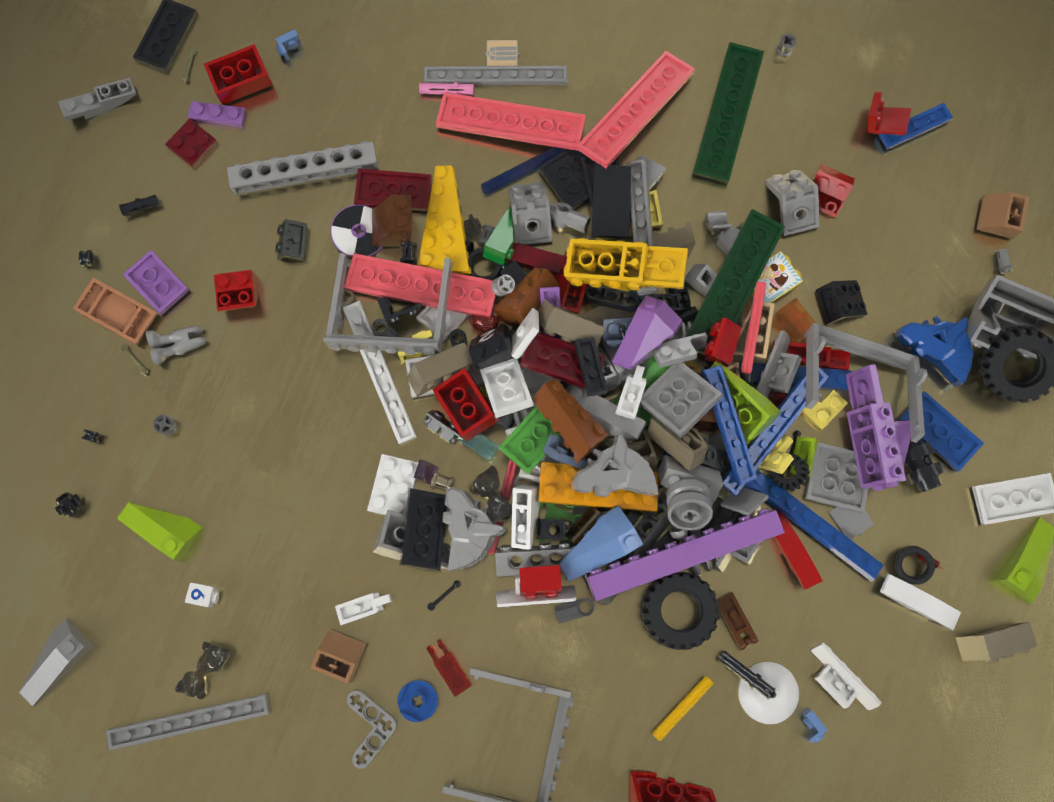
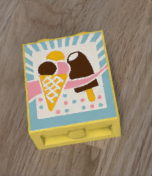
(779, 277)

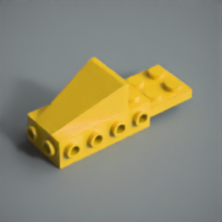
(624, 264)

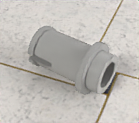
(1004, 261)

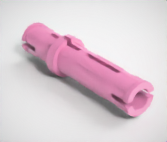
(424, 88)

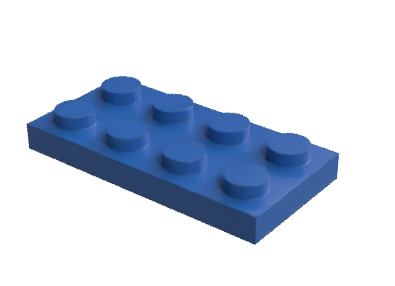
(947, 435)

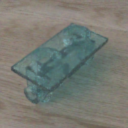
(482, 445)

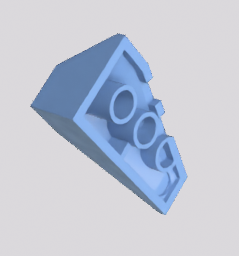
(605, 542)

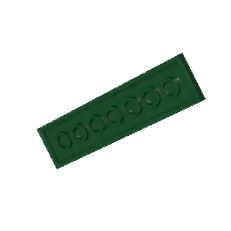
(728, 112)
(738, 273)

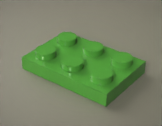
(528, 441)

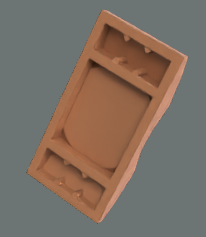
(115, 311)

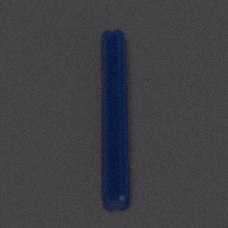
(519, 170)

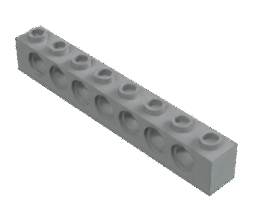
(295, 175)

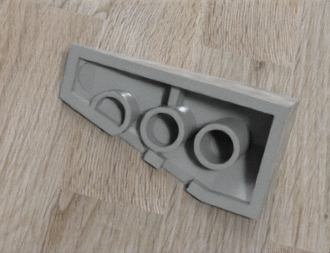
(604, 414)
(390, 538)
(59, 655)

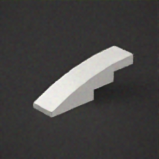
(920, 602)

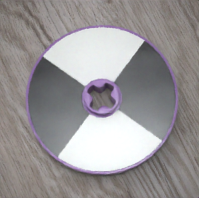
(345, 227)

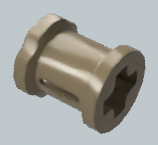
(441, 481)

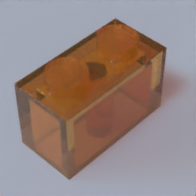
(794, 320)

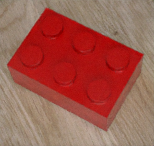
(238, 74)
(465, 404)

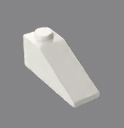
(524, 515)

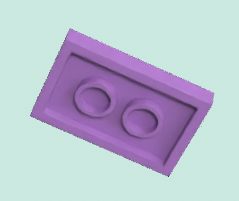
(156, 282)

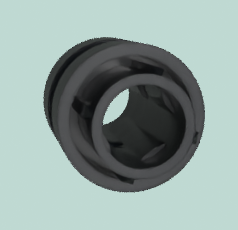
(922, 469)

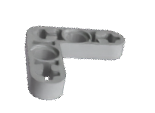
(378, 729)

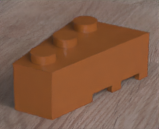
(524, 297)

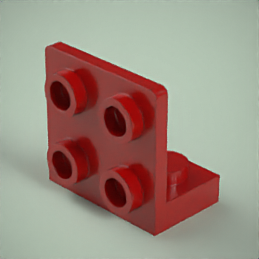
(887, 119)

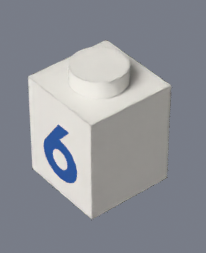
(202, 595)

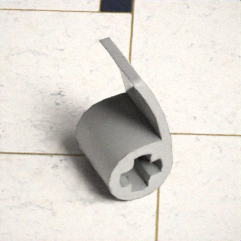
(717, 220)

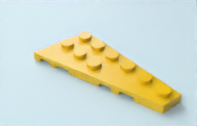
(444, 225)

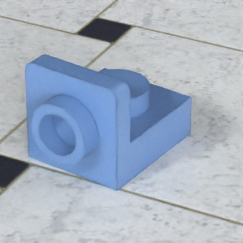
(287, 42)
(813, 722)

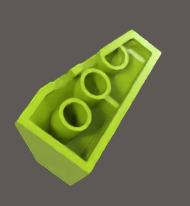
(752, 408)
(163, 530)
(1029, 563)

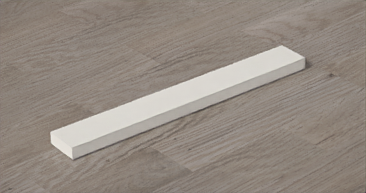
(381, 376)

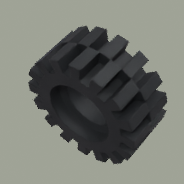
(798, 479)

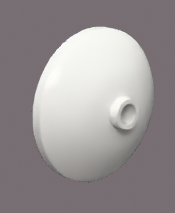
(776, 708)

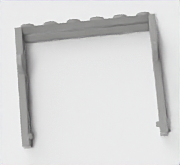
(819, 335)
(378, 343)
(556, 743)

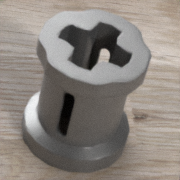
(784, 48)
(487, 231)

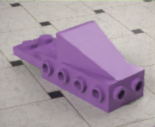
(882, 437)

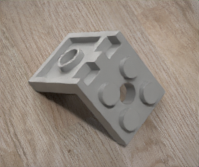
(795, 194)
(528, 205)

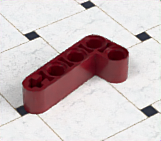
(530, 257)

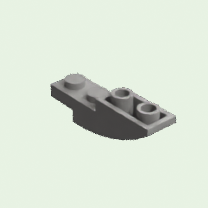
(98, 102)

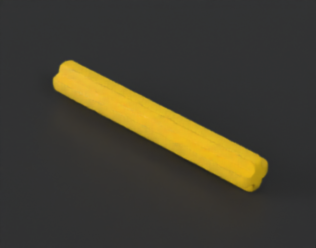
(682, 708)

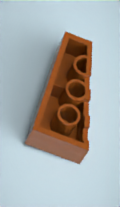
(569, 419)

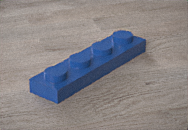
(918, 125)

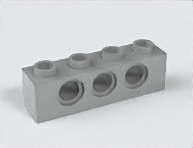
(507, 567)

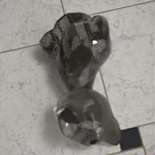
(487, 485)
(195, 682)

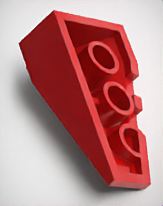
(650, 788)

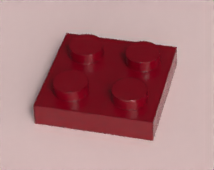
(191, 143)

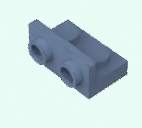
(611, 334)
(557, 451)

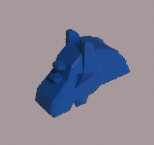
(940, 344)

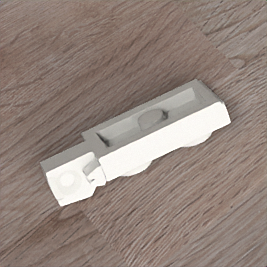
(631, 394)
(361, 607)

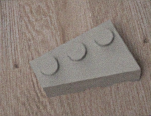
(672, 471)

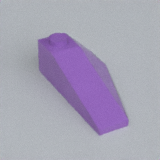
(648, 329)

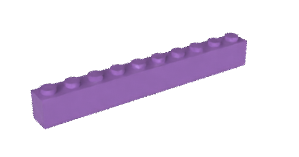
(685, 554)

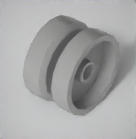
(689, 504)

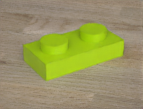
(805, 449)

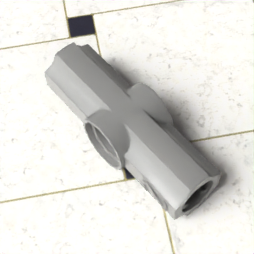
(564, 216)

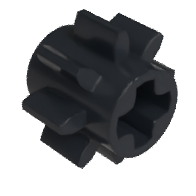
(68, 504)

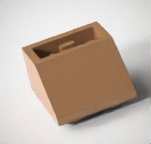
(1003, 214)
(338, 656)

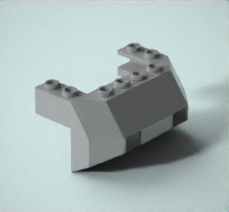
(1027, 309)

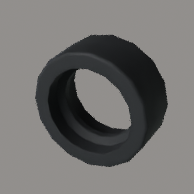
(479, 252)
(925, 576)

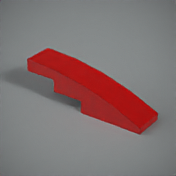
(827, 357)
(796, 555)

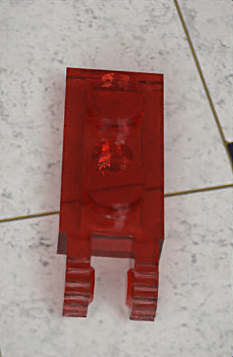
(449, 669)

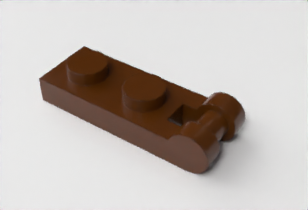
(736, 621)

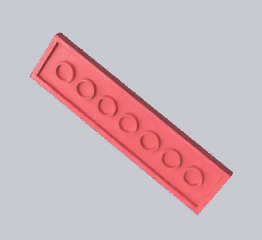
(635, 109)
(511, 121)
(419, 285)

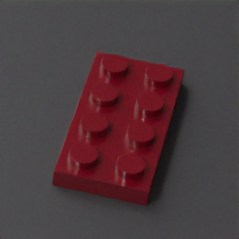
(378, 185)
(554, 359)

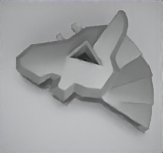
(626, 472)
(470, 529)

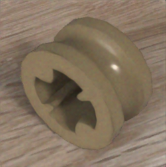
(350, 300)

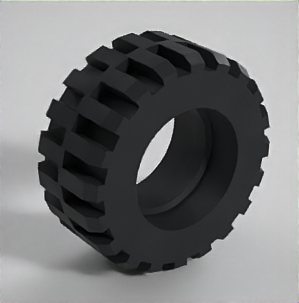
(1001, 346)
(707, 611)

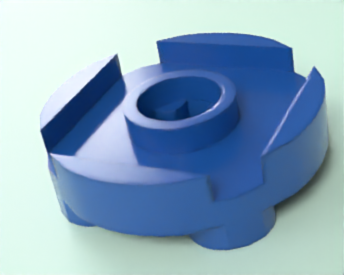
(406, 704)

